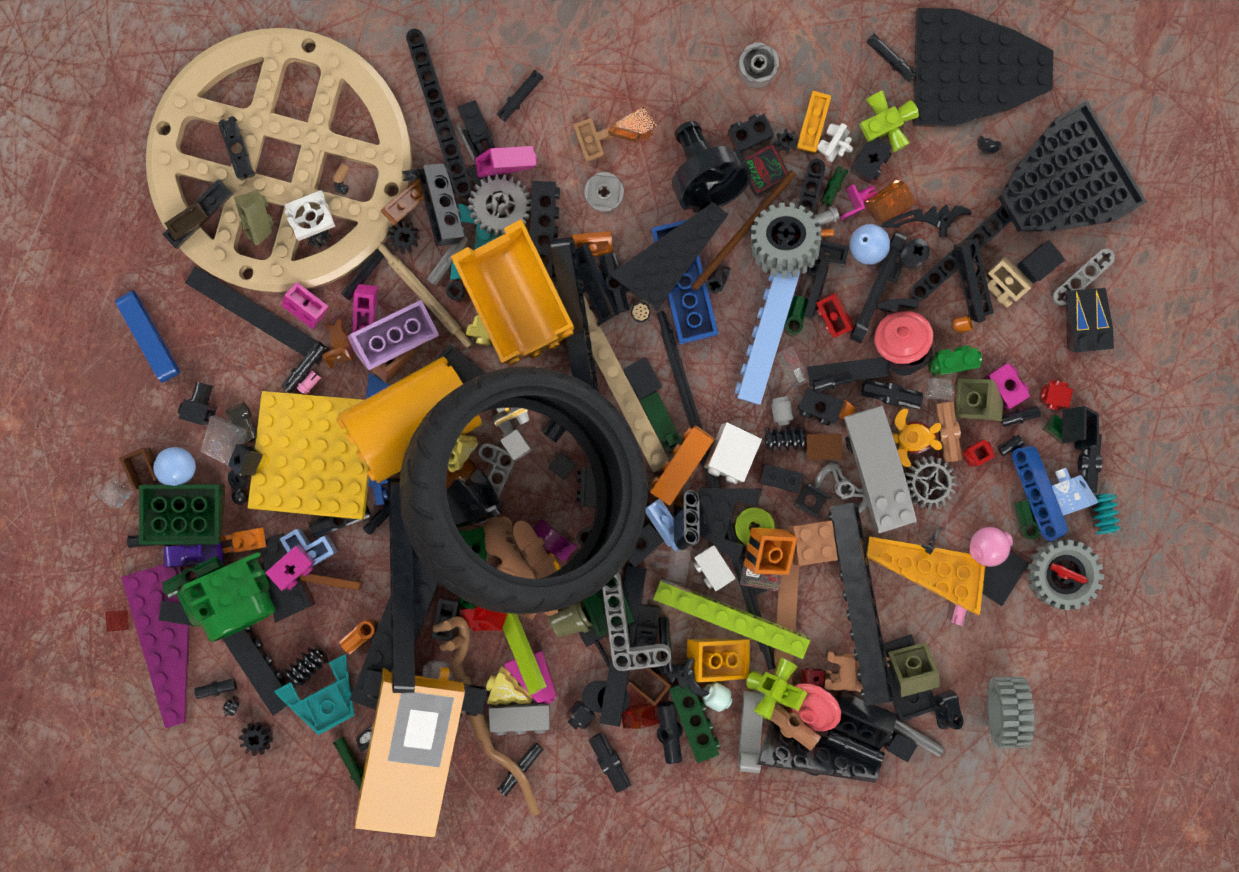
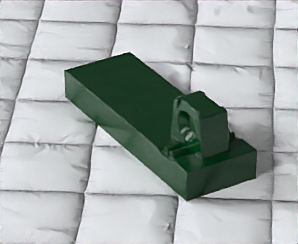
(661, 422)

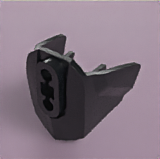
(473, 500)

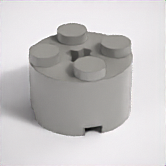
(764, 56)

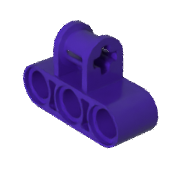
(191, 554)

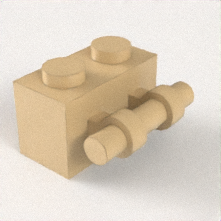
(1010, 279)

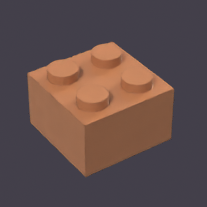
(814, 543)

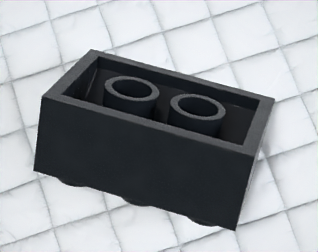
(864, 722)

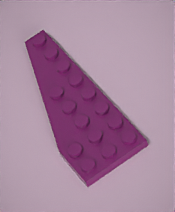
(162, 642)

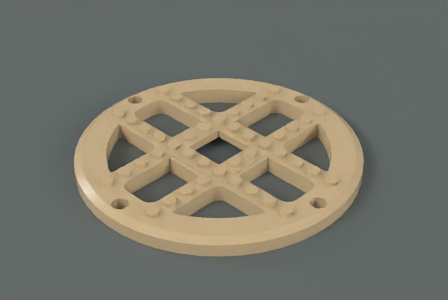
(277, 50)

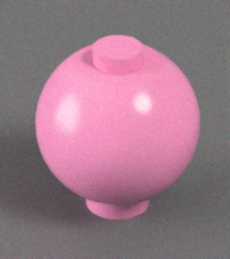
(990, 546)

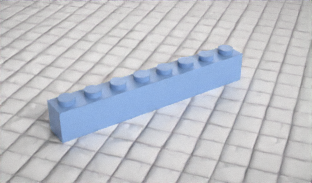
(766, 338)

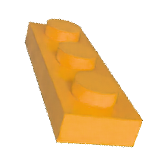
(813, 122)

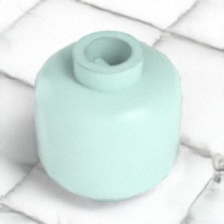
(718, 698)

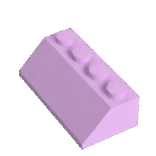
(393, 335)

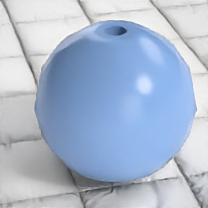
(869, 244)
(174, 466)

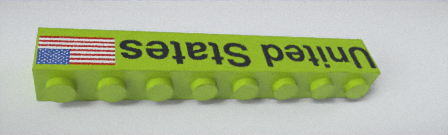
(732, 618)

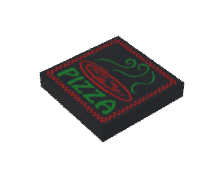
(766, 169)

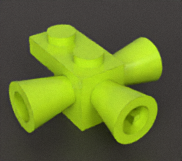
(888, 121)
(776, 689)

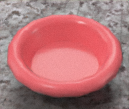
(903, 337)
(819, 709)

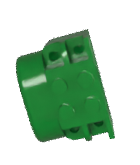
(228, 598)

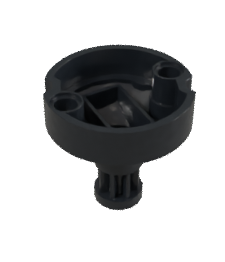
(709, 172)

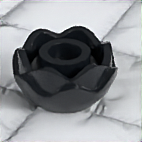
(988, 145)

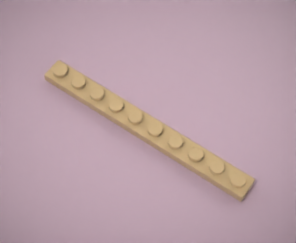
(625, 395)

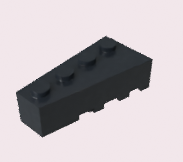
(286, 601)

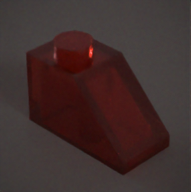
(640, 716)

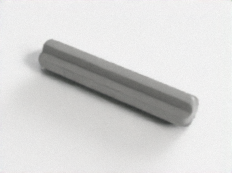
(445, 262)
(918, 738)

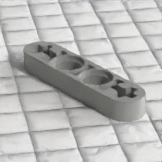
(1080, 274)

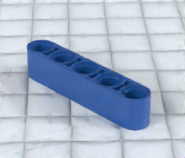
(147, 336)
(1043, 501)

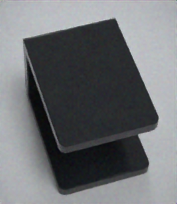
(1041, 262)
(642, 378)
(1081, 427)
(819, 495)

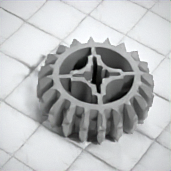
(946, 489)

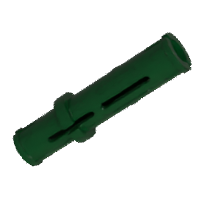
(350, 761)

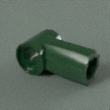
(796, 314)
(1026, 517)

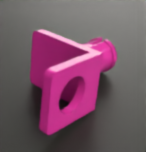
(857, 199)

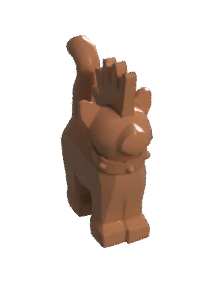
(847, 677)

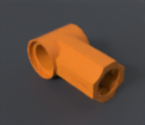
(358, 636)

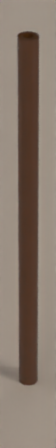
(742, 231)

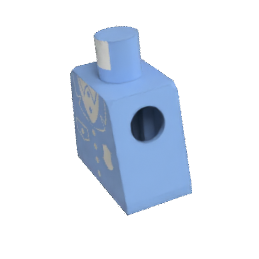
(1072, 492)

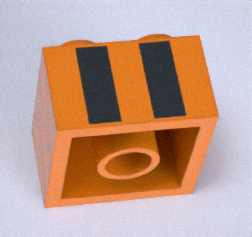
(770, 551)

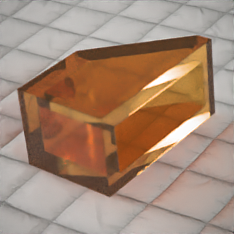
(634, 126)

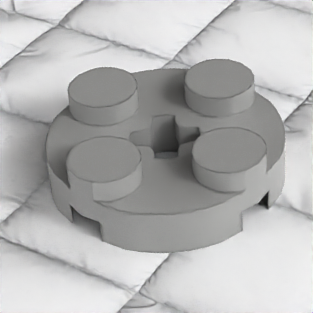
(596, 183)

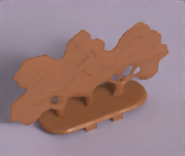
(537, 561)

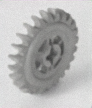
(499, 191)

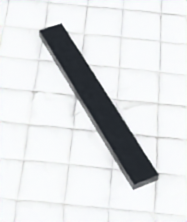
(251, 312)
(617, 680)

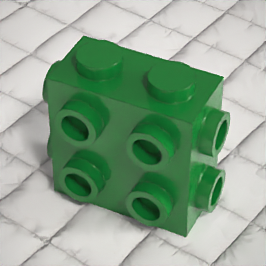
(960, 360)

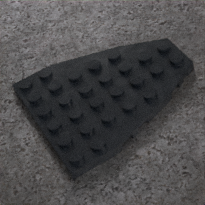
(973, 68)
(1070, 178)

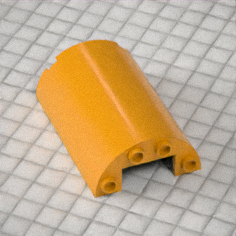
(514, 295)
(389, 418)

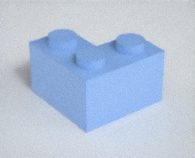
(318, 550)

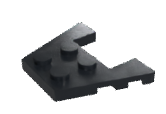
(716, 513)

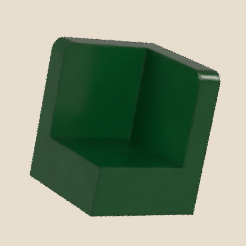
(1054, 428)

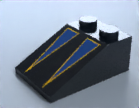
(1088, 320)

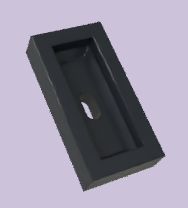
(837, 252)

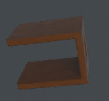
(823, 447)
(129, 467)
(656, 699)

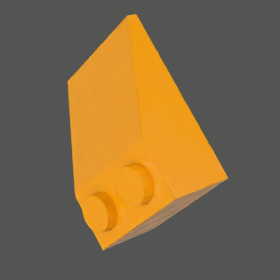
(719, 658)

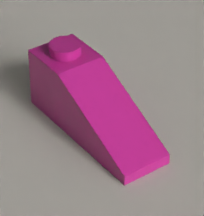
(364, 306)

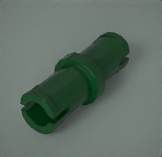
(834, 186)

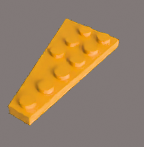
(943, 572)

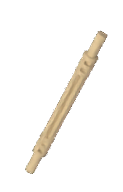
(424, 295)

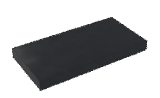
(911, 705)

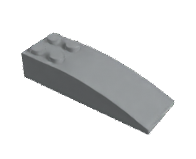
(880, 469)

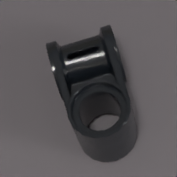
(947, 709)

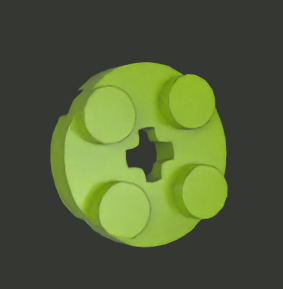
(749, 515)

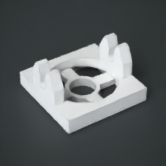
(326, 223)

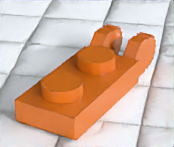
(245, 540)

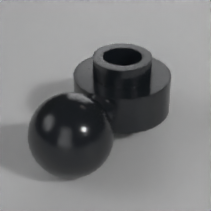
(238, 482)

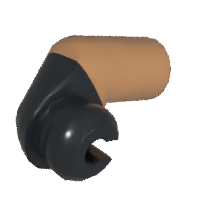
(338, 178)

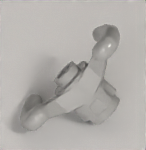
(843, 488)

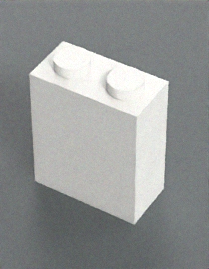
(732, 453)

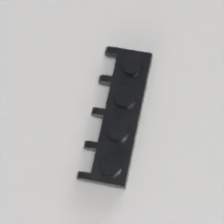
(595, 286)

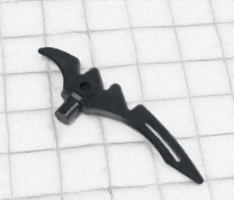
(939, 219)
(683, 674)

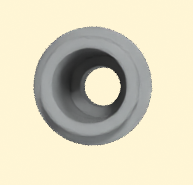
(782, 410)

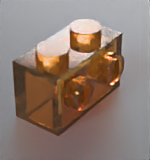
(890, 201)

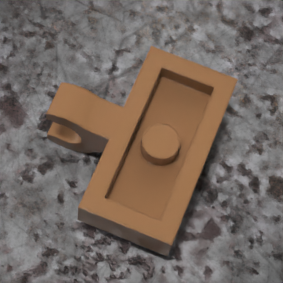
(590, 139)

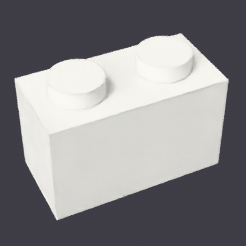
(515, 444)
(713, 567)

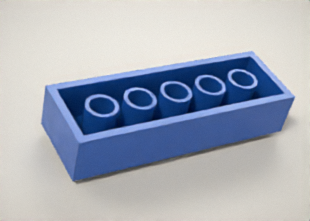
(689, 308)

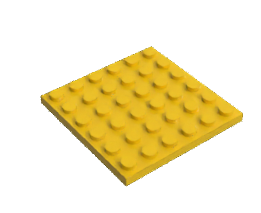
(307, 458)

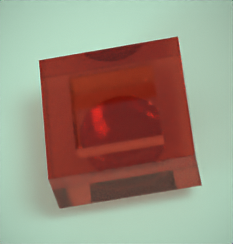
(117, 620)

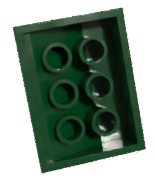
(181, 514)

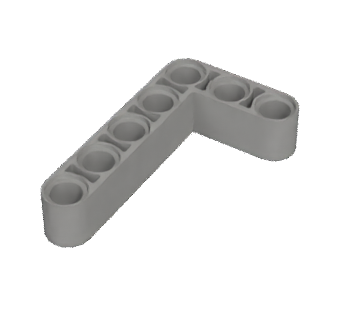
(622, 630)

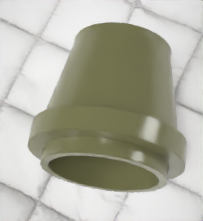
(571, 620)

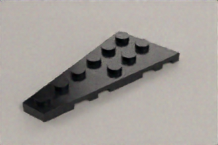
(663, 264)
(822, 759)

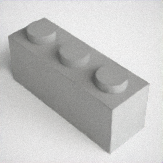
(519, 718)

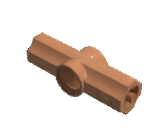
(949, 432)
(793, 727)

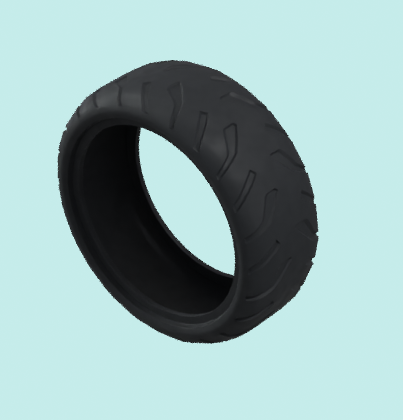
(615, 466)

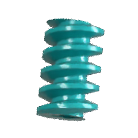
(1106, 513)

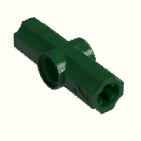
(174, 584)

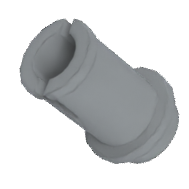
(827, 216)

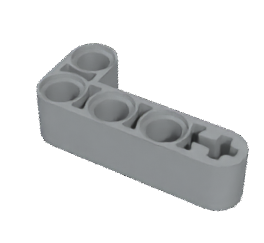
(497, 467)
(750, 733)

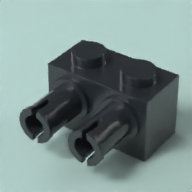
(197, 408)

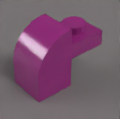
(553, 540)

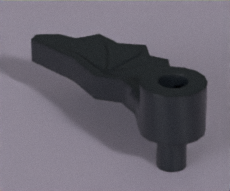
(929, 549)

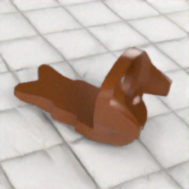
(342, 349)

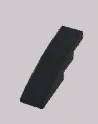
(859, 369)

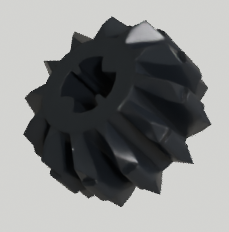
(404, 230)
(250, 732)

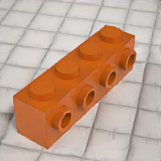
(682, 465)

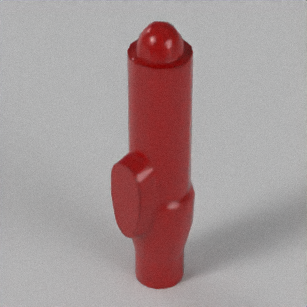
(1067, 573)

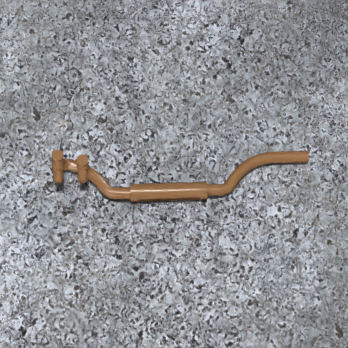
(479, 722)

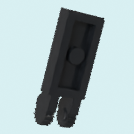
(475, 125)

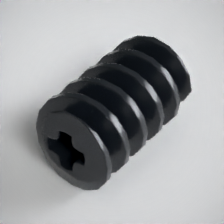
(918, 246)
(785, 438)
(307, 666)

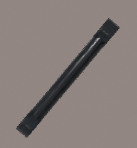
(861, 326)

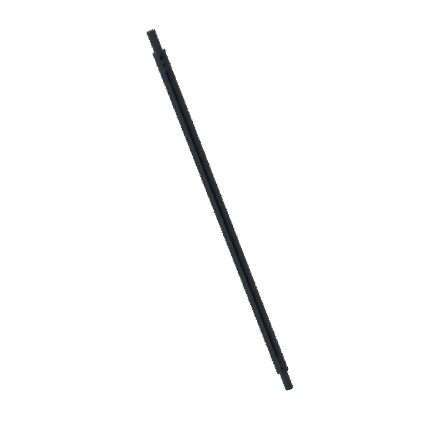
(713, 481)

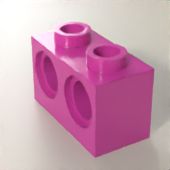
(304, 305)

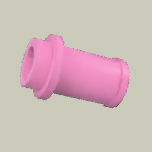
(306, 385)
(958, 615)

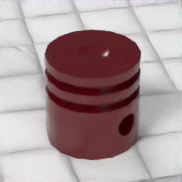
(813, 676)

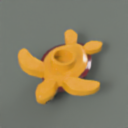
(914, 437)

